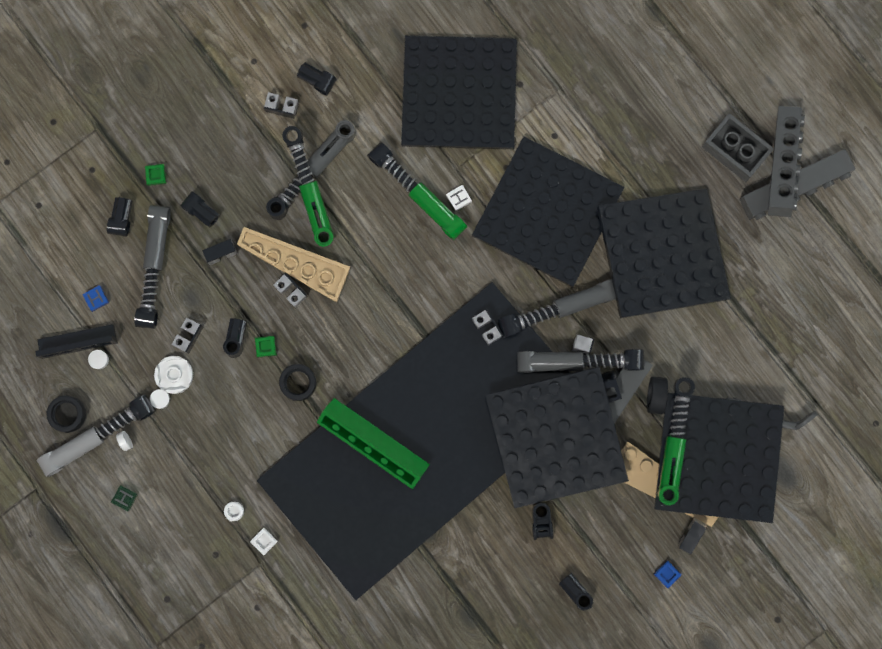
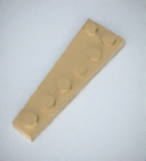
(307, 267)
(643, 473)

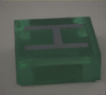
(124, 498)

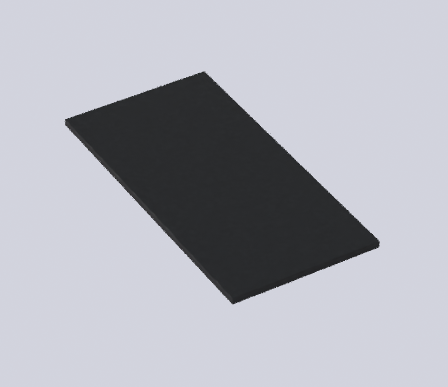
(437, 409)

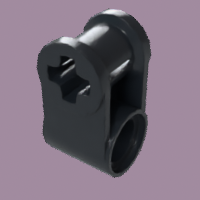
(541, 523)

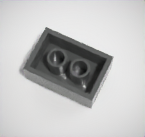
(737, 147)

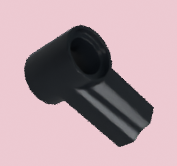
(320, 80)
(196, 207)
(119, 221)
(235, 336)
(575, 591)

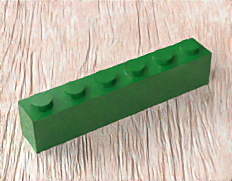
(373, 443)

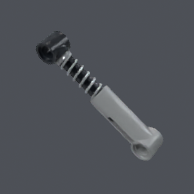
(56, 460)

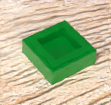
(155, 174)
(265, 346)

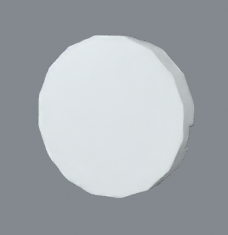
(173, 374)

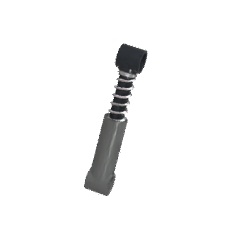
(318, 162)
(158, 221)
(570, 304)
(575, 361)

